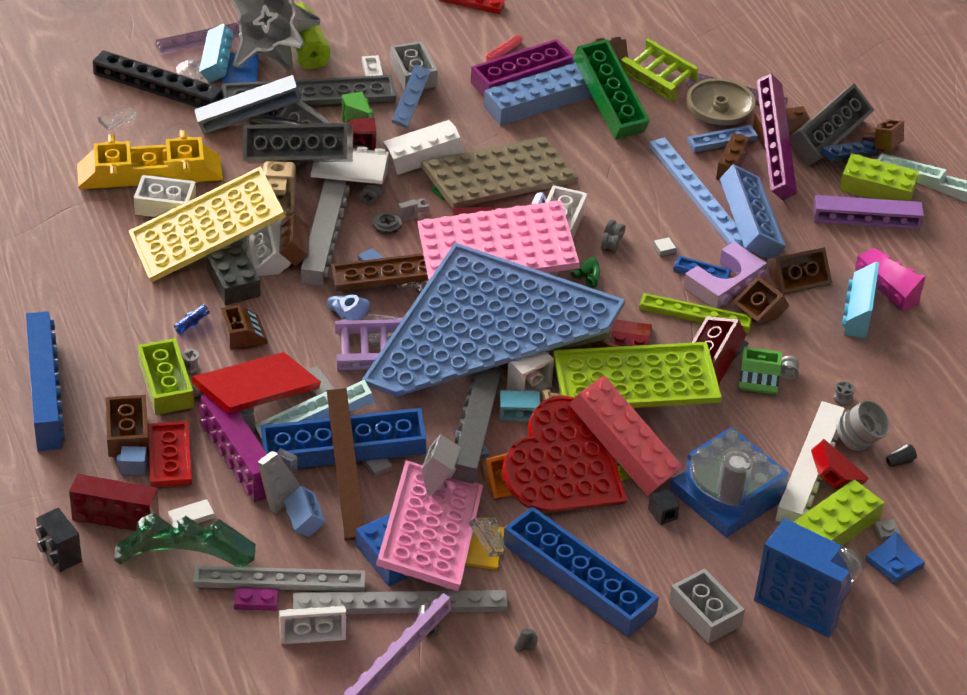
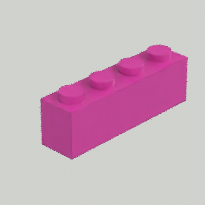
(894, 280)

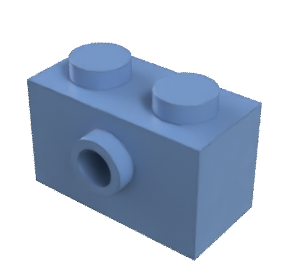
(304, 511)

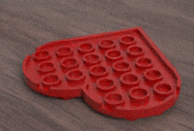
(561, 463)

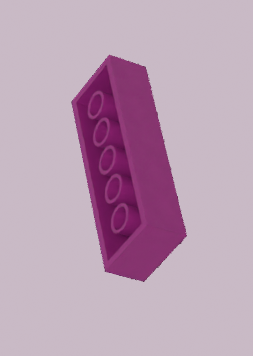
(520, 65)
(236, 445)

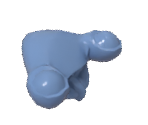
(349, 307)

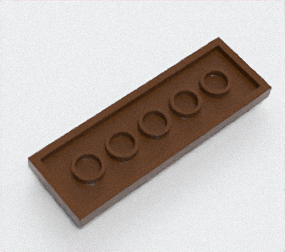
(379, 272)

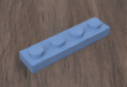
(411, 96)
(719, 138)

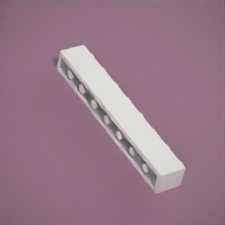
(805, 475)

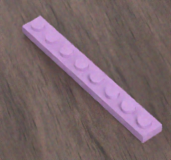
(402, 647)

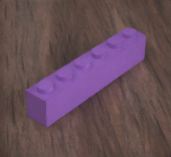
(867, 212)

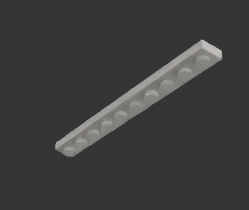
(403, 601)

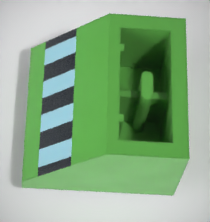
(760, 370)

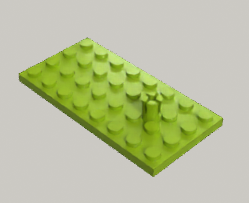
(643, 373)

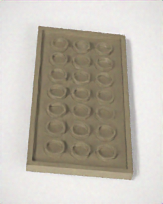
(499, 172)

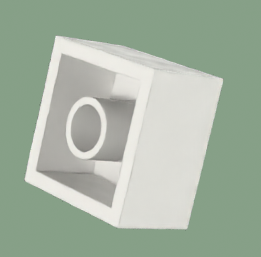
(531, 373)

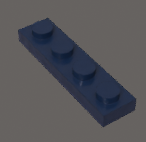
(843, 151)

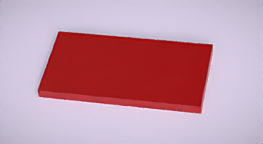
(255, 382)

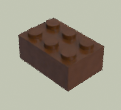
(126, 423)

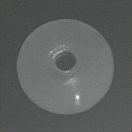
(190, 68)

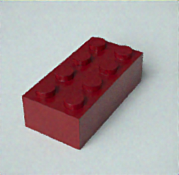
(111, 501)

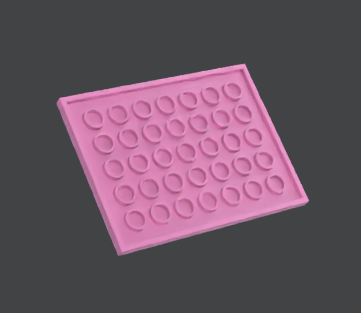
(522, 234)

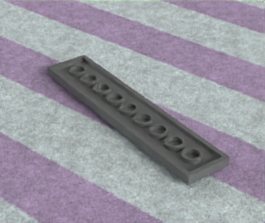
(329, 90)

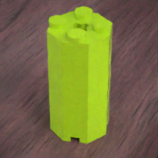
(315, 50)

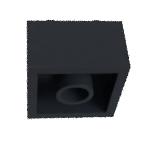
(58, 540)

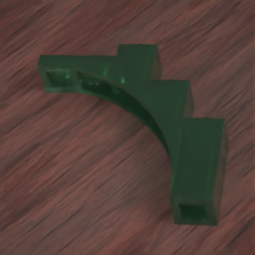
(185, 534)

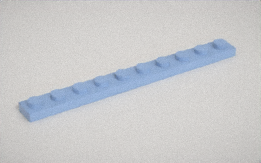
(696, 190)

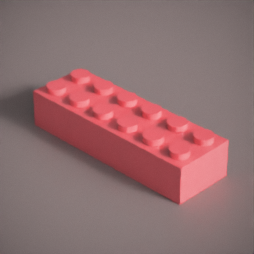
(625, 435)

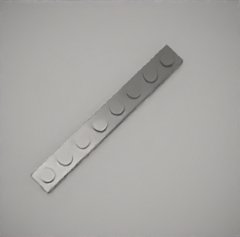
(279, 578)

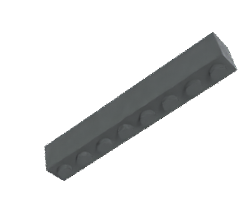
(475, 422)

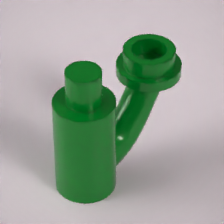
(586, 267)

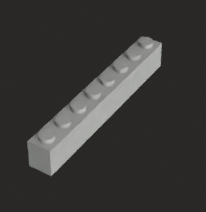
(325, 232)

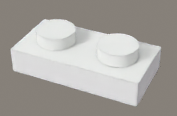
(371, 65)

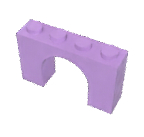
(720, 291)

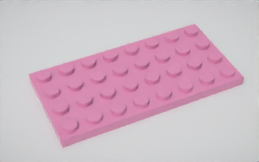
(428, 533)

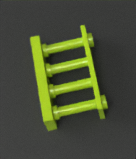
(656, 82)

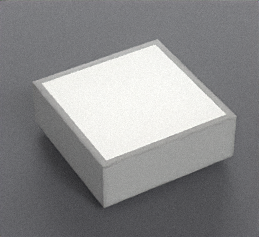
(664, 246)

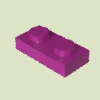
(256, 599)

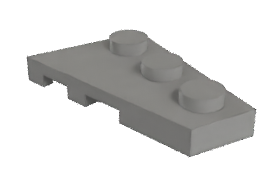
(277, 480)

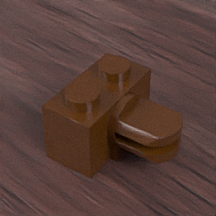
(886, 135)

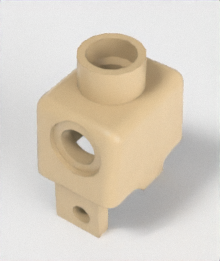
(283, 183)

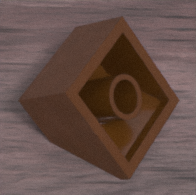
(761, 301)

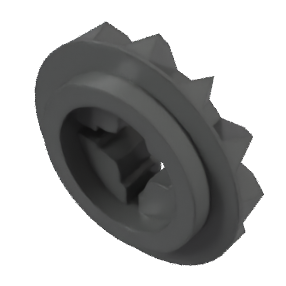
(392, 219)

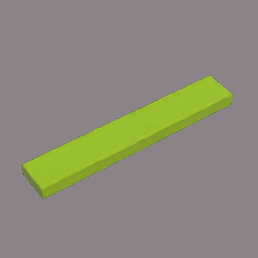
(688, 310)

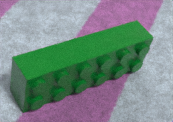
(611, 89)

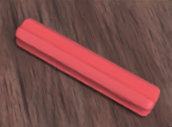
(504, 48)

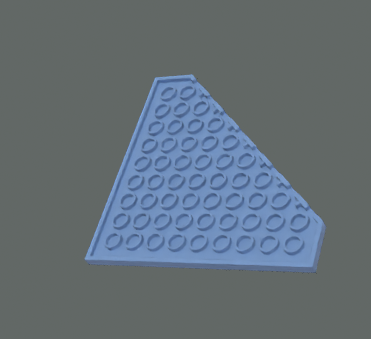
(484, 315)

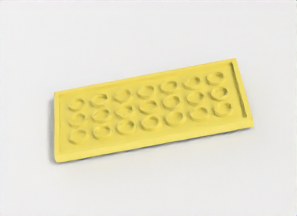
(206, 224)

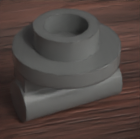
(526, 640)

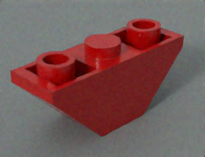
(835, 467)

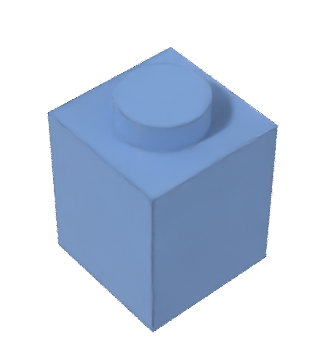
(132, 460)

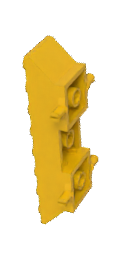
(123, 166)

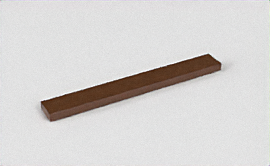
(345, 462)

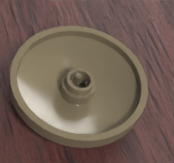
(721, 101)

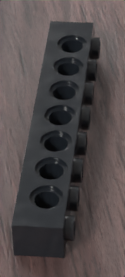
(155, 80)

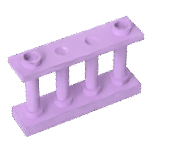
(362, 360)

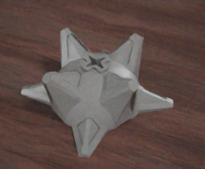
(271, 29)

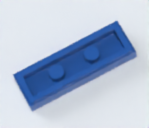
(685, 264)

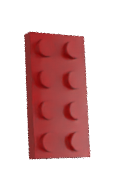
(169, 454)

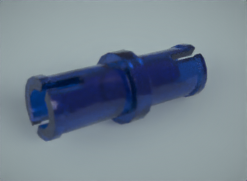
(191, 319)

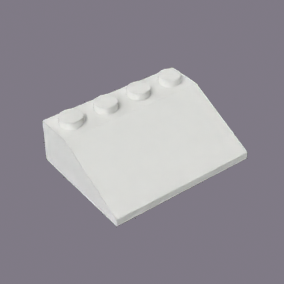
(423, 144)
(367, 167)

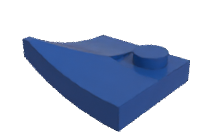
(895, 559)

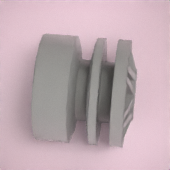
(863, 425)

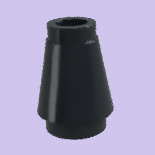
(902, 455)

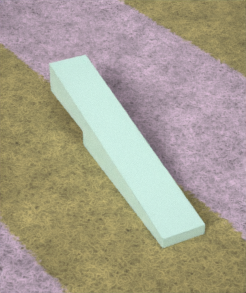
(932, 177)
(317, 407)

